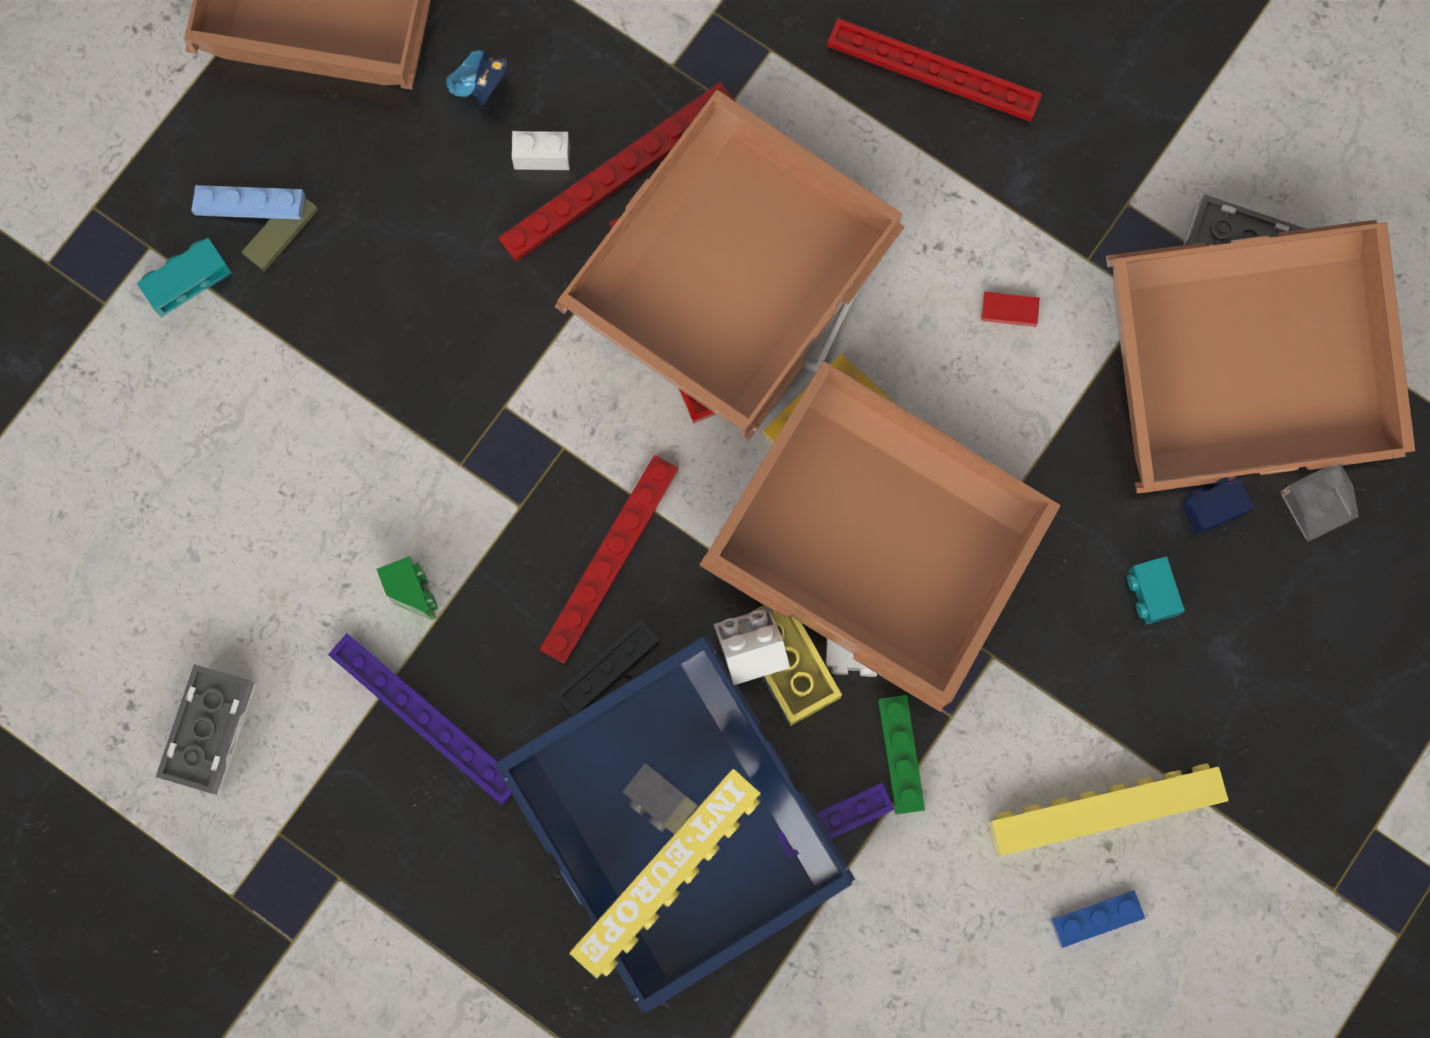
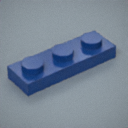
(1098, 919)

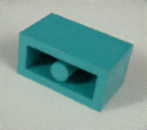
(1155, 590)

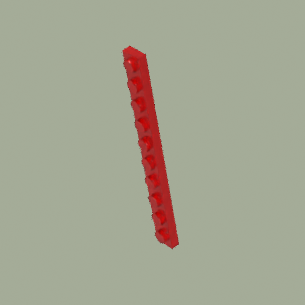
(603, 181)

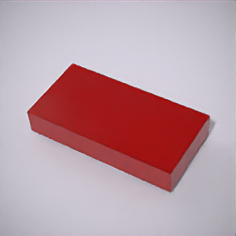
(1010, 309)

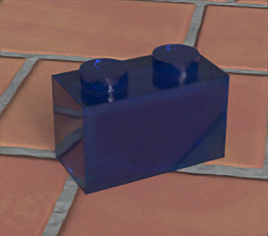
(1217, 505)

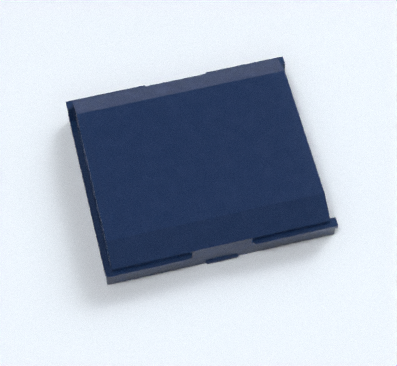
(692, 732)

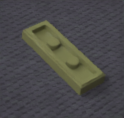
(276, 236)

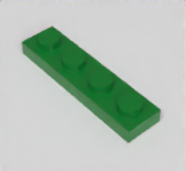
(901, 755)

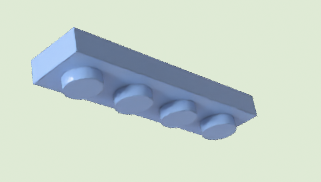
(248, 202)

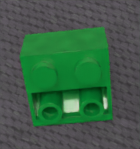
(405, 587)

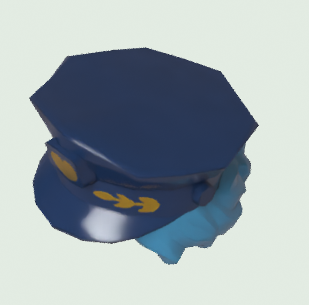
(477, 76)

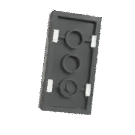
(1221, 222)
(206, 730)

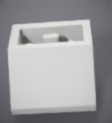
(751, 646)

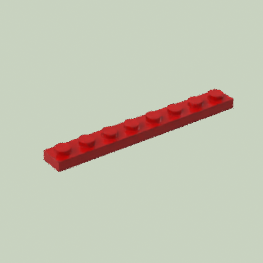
(934, 70)
(609, 560)

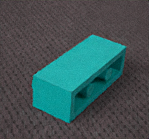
(183, 277)

